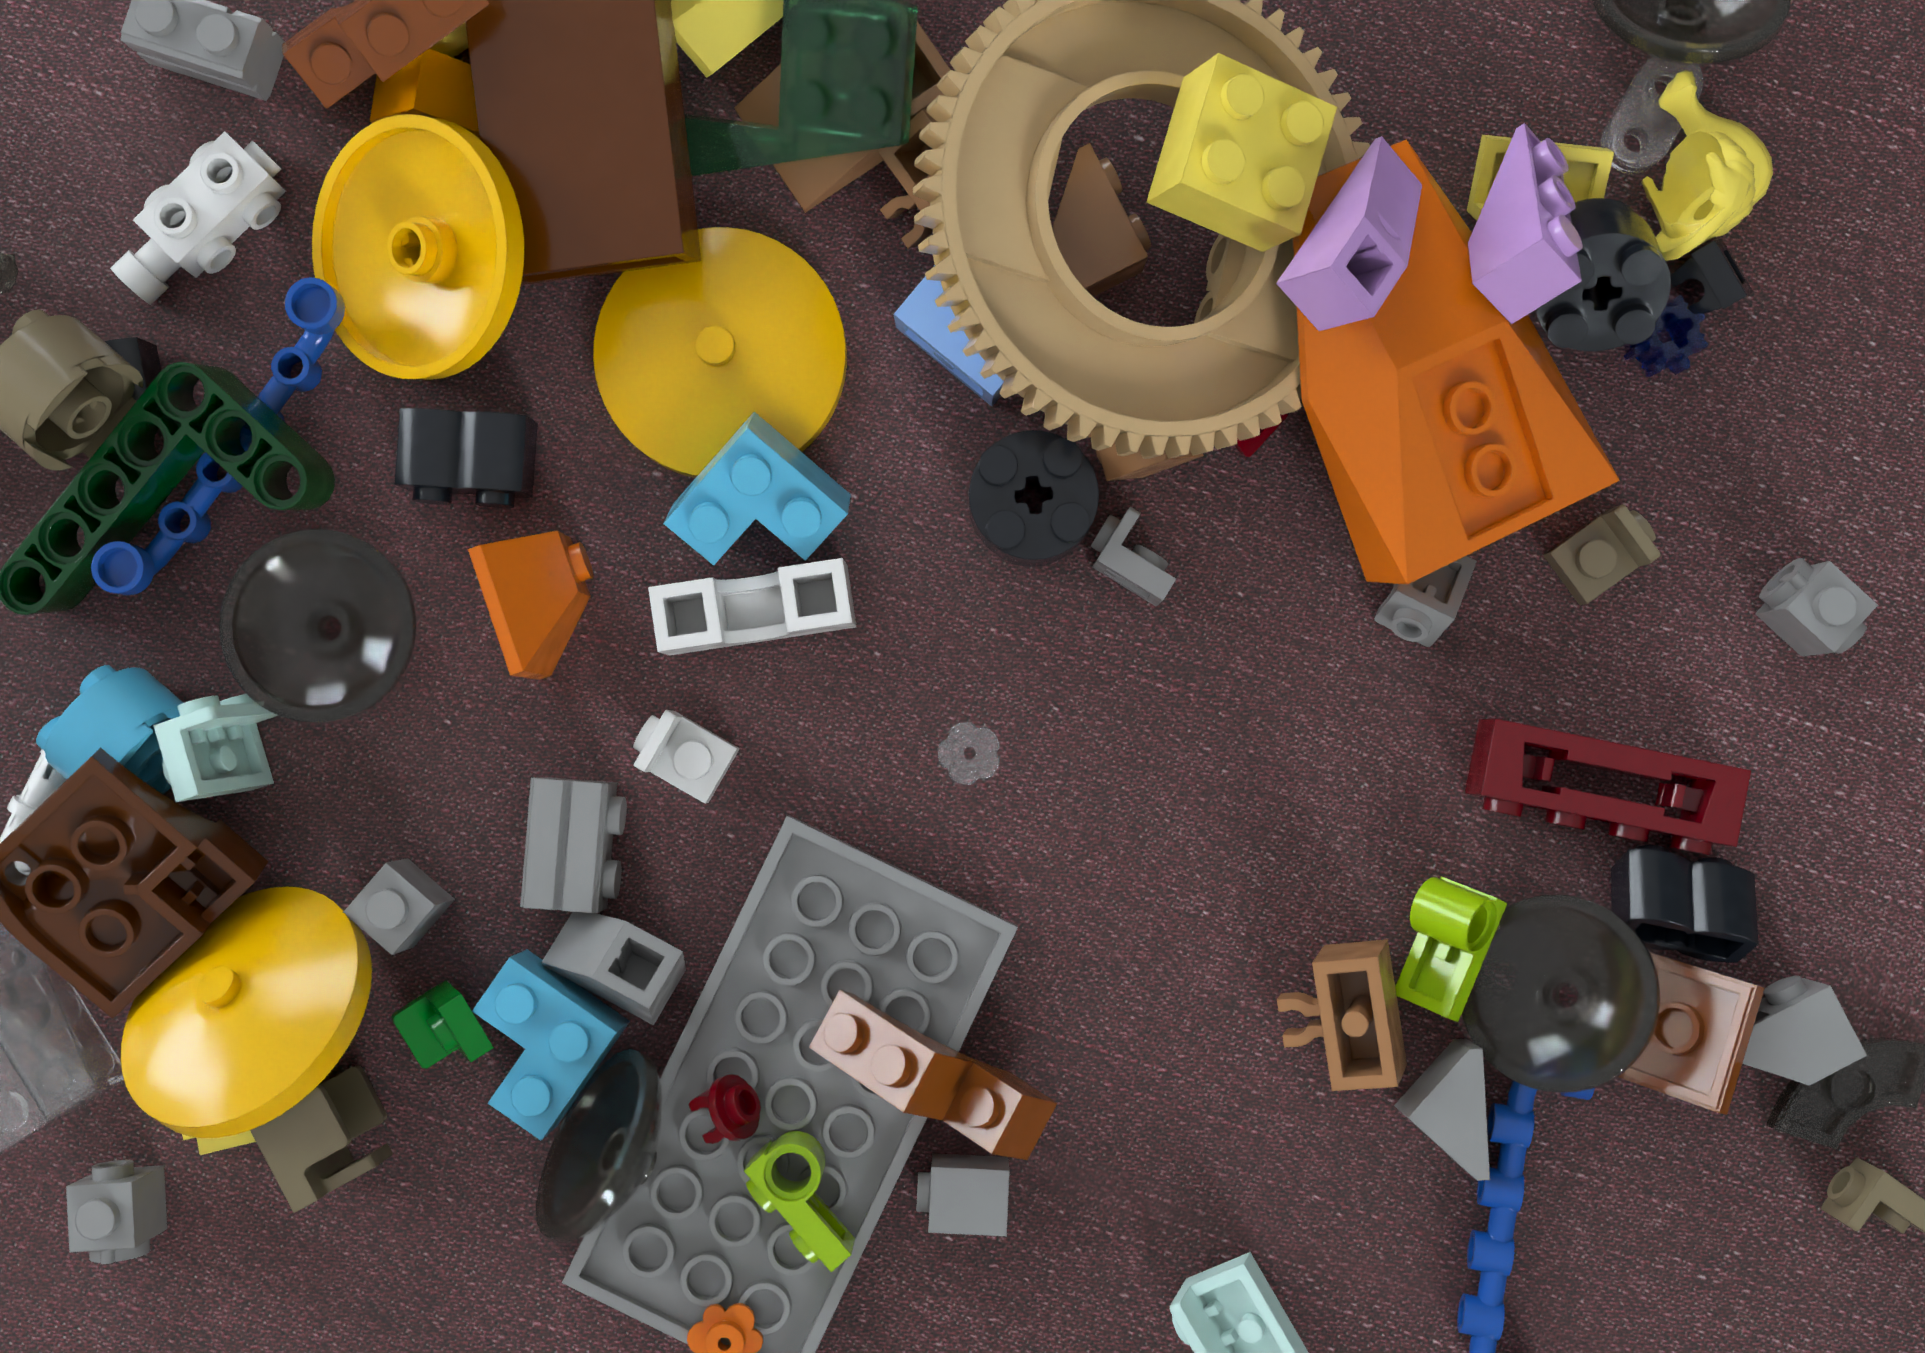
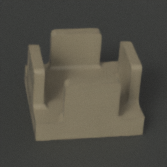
(311, 1139)

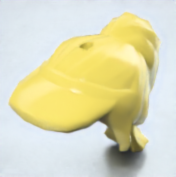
(1710, 175)

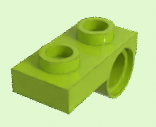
(1450, 946)
(815, 1227)

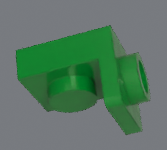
(440, 1025)

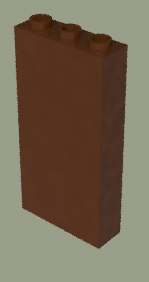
(589, 131)

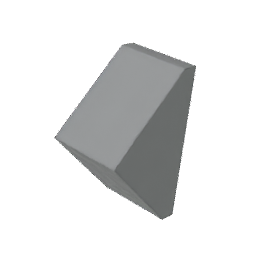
(1451, 1106)

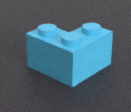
(762, 480)
(563, 1039)

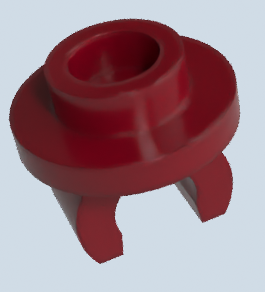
(732, 1108)

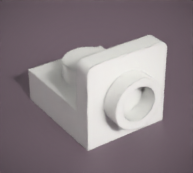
(684, 754)

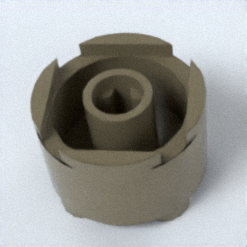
(61, 388)

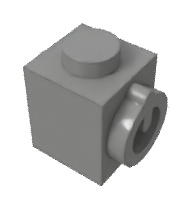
(1815, 608)
(116, 1211)

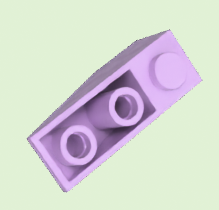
(1525, 235)
(1357, 243)

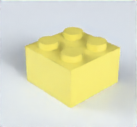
(1242, 153)

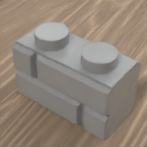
(206, 43)
(572, 845)

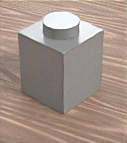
(399, 905)
(965, 1194)

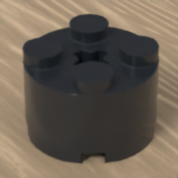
(1621, 282)
(1056, 470)

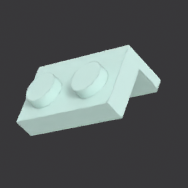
(214, 748)
(1233, 1312)

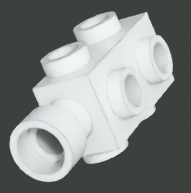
(202, 215)

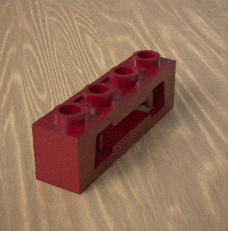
(1709, 807)

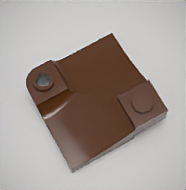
(117, 881)

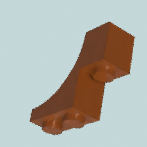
(370, 38)
(932, 1079)

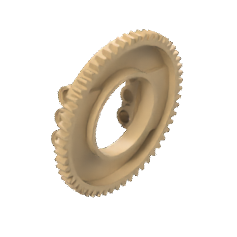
(997, 245)

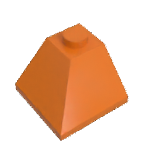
(533, 597)

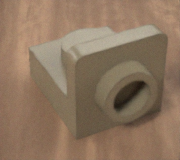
(1603, 552)
(1867, 1190)

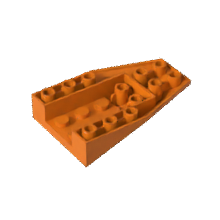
(1438, 408)

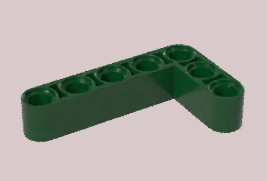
(150, 478)

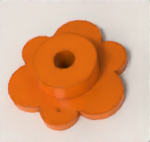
(733, 1323)

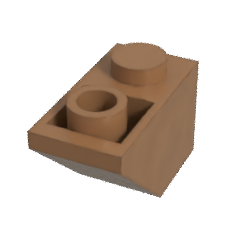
(1093, 228)

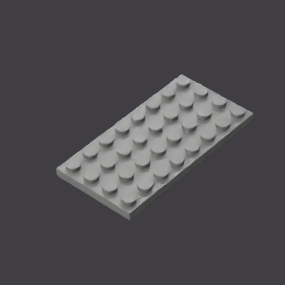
(810, 927)

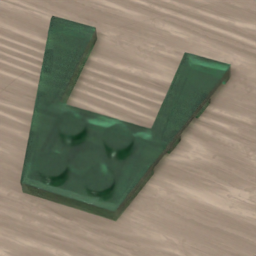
(840, 89)

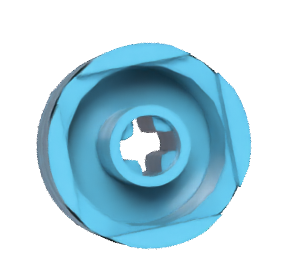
(118, 715)

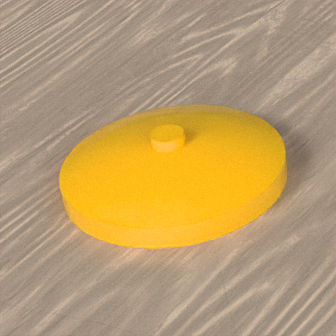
(419, 246)
(713, 340)
(248, 1014)

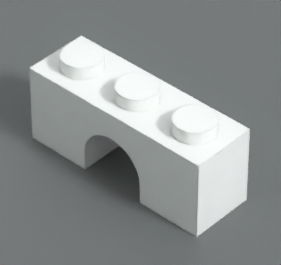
(752, 609)

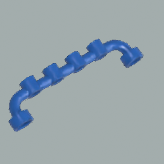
(130, 568)
(1494, 1250)

